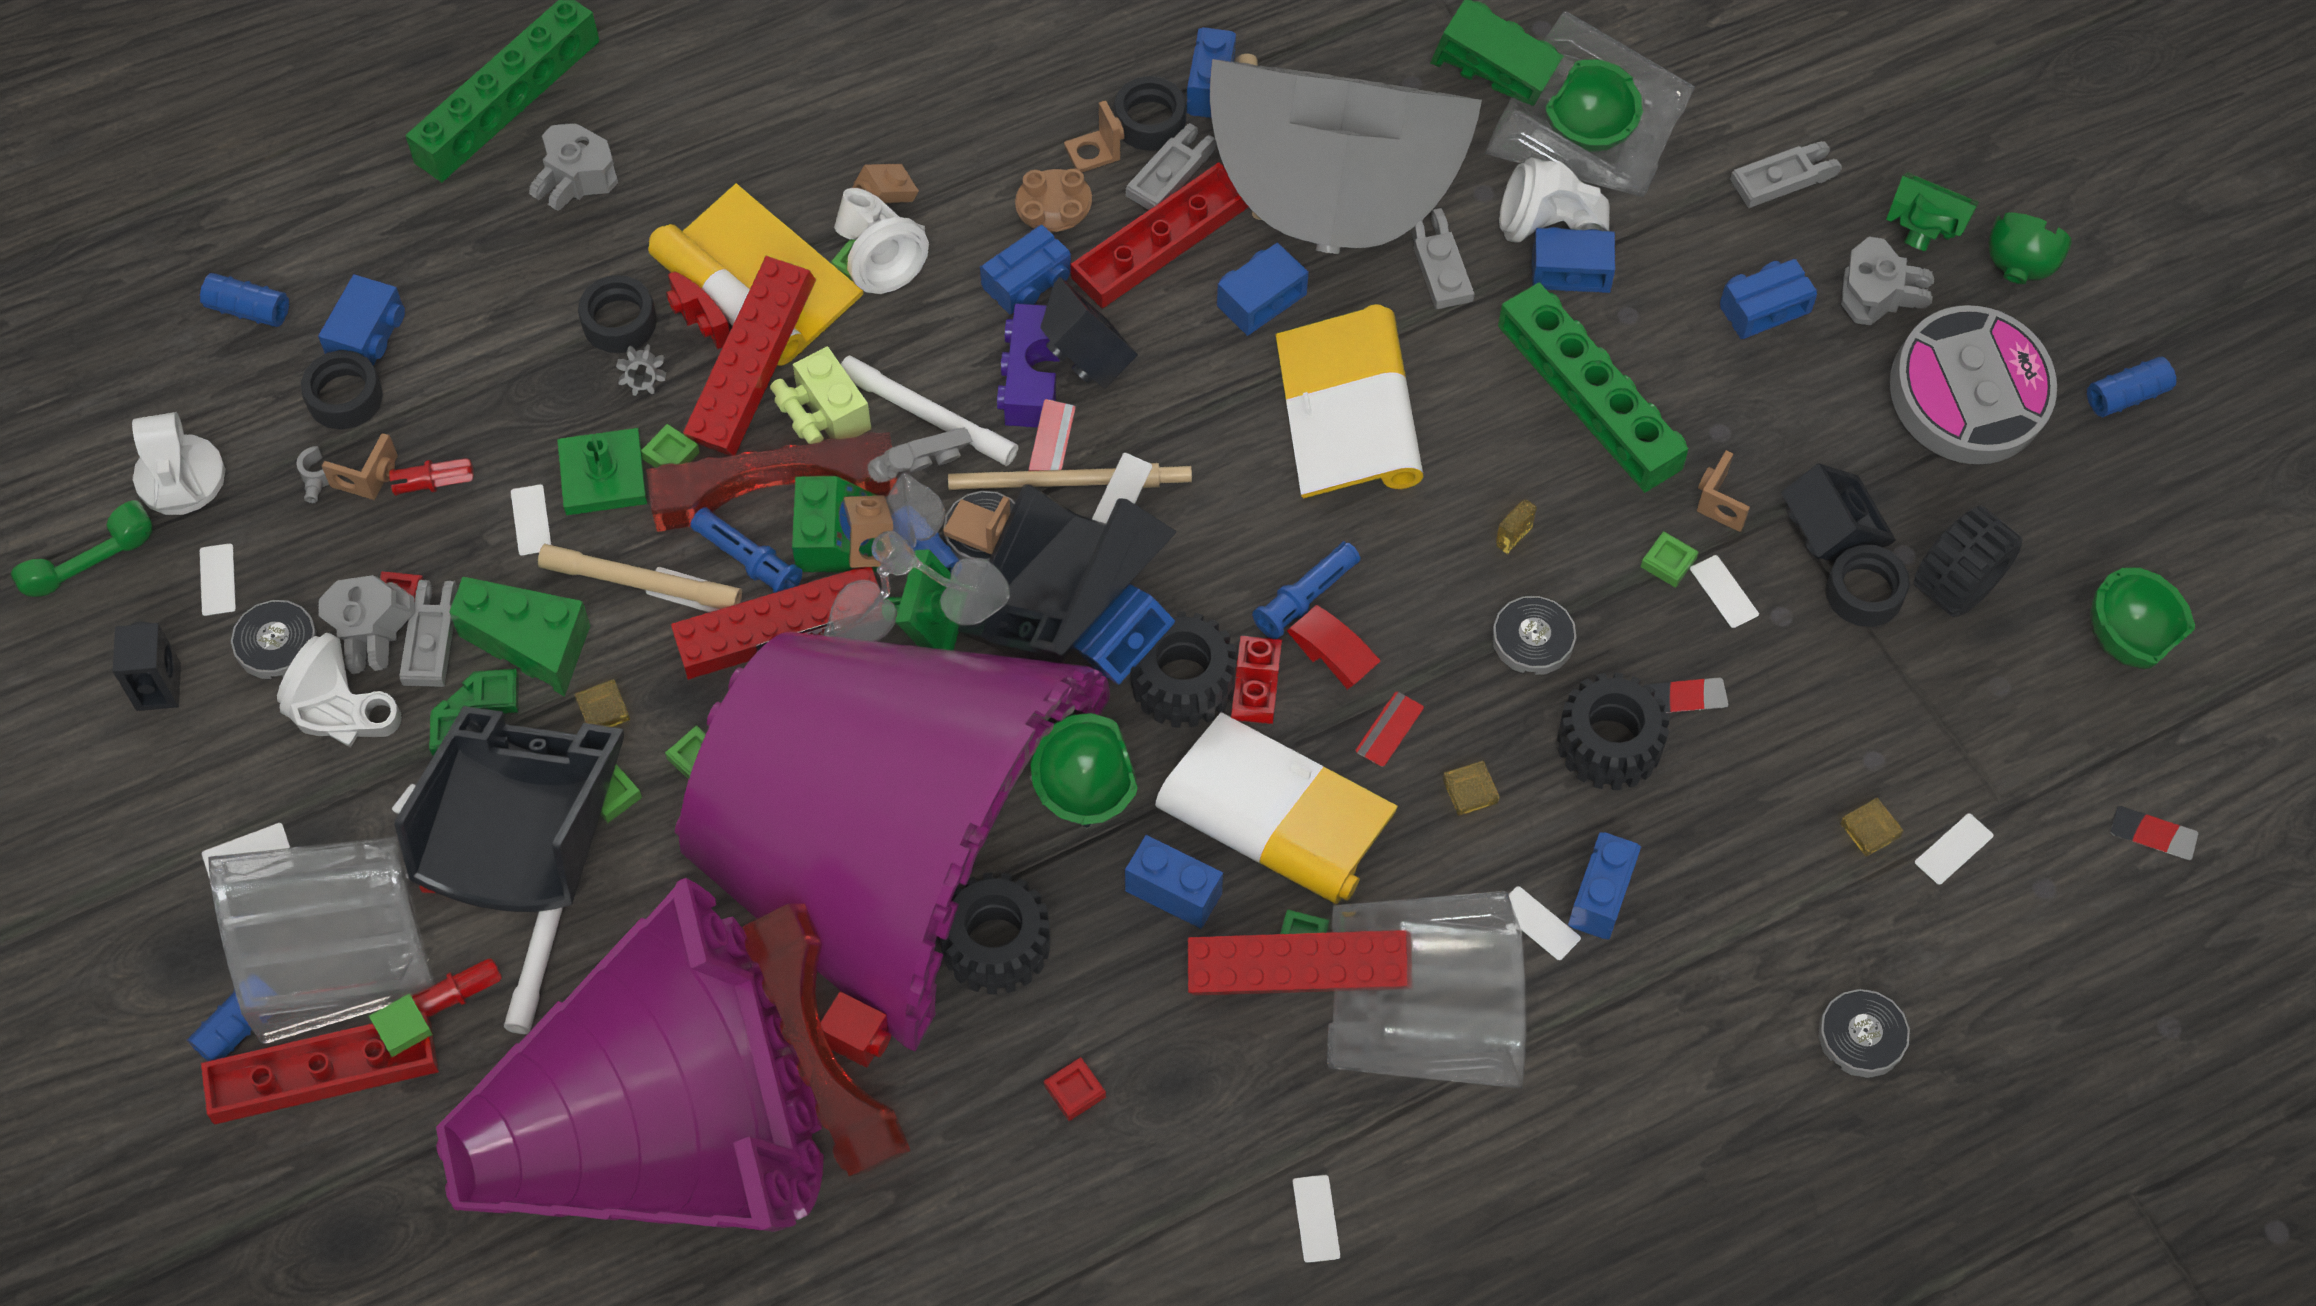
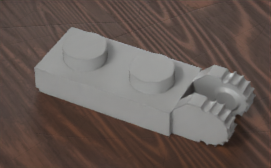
(1170, 168)
(1784, 173)
(1441, 263)
(919, 454)
(428, 638)

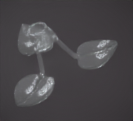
(917, 514)

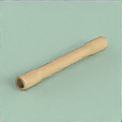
(575, 563)

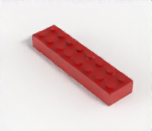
(1158, 236)
(749, 356)
(731, 633)
(1300, 962)
(309, 1071)

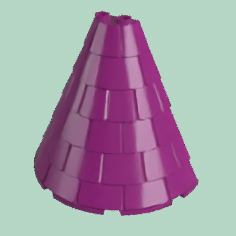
(647, 1092)

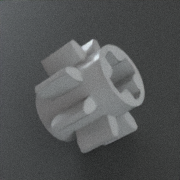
(630, 366)

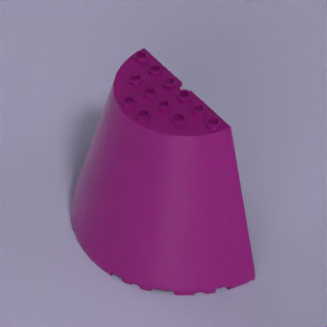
(866, 794)

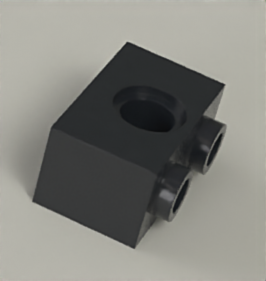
(146, 666)

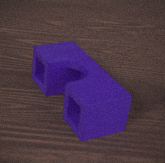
(1025, 387)

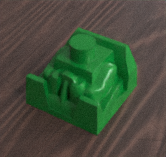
(1929, 211)

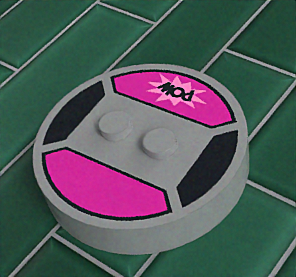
(1973, 384)

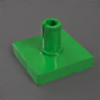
(602, 471)
(920, 607)

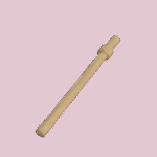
(1062, 478)

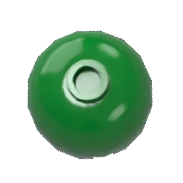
(2025, 248)

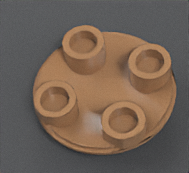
(1053, 199)

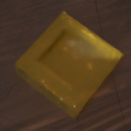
(1516, 525)
(602, 705)
(1471, 788)
(1871, 827)

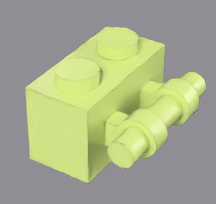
(830, 396)

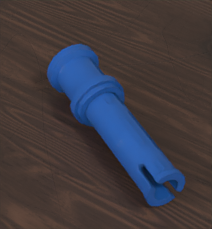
(759, 561)
(1294, 599)

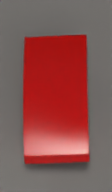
(697, 308)
(1340, 648)
(1256, 679)

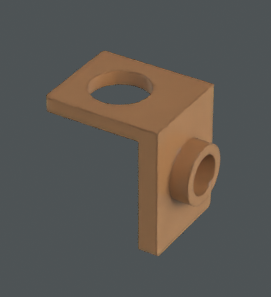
(1105, 139)
(373, 475)
(1711, 497)
(867, 519)
(978, 525)

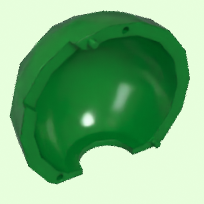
(1595, 106)
(2139, 617)
(1084, 770)

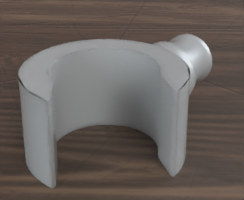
(313, 480)

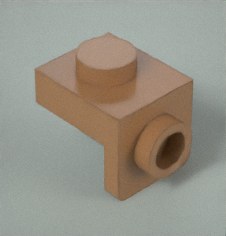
(887, 182)

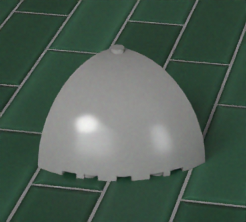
(1337, 153)

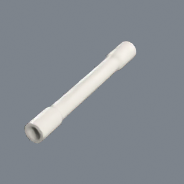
(983, 439)
(526, 994)

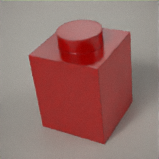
(855, 1029)

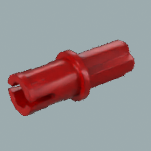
(432, 475)
(457, 987)

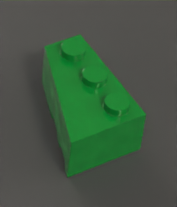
(1497, 52)
(523, 627)

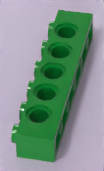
(502, 88)
(1546, 350)

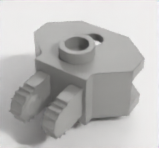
(573, 166)
(1881, 282)
(366, 614)

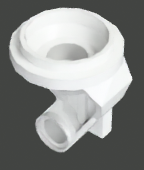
(1546, 194)
(886, 247)
(174, 469)
(319, 698)

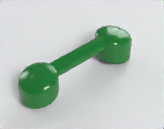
(129, 530)

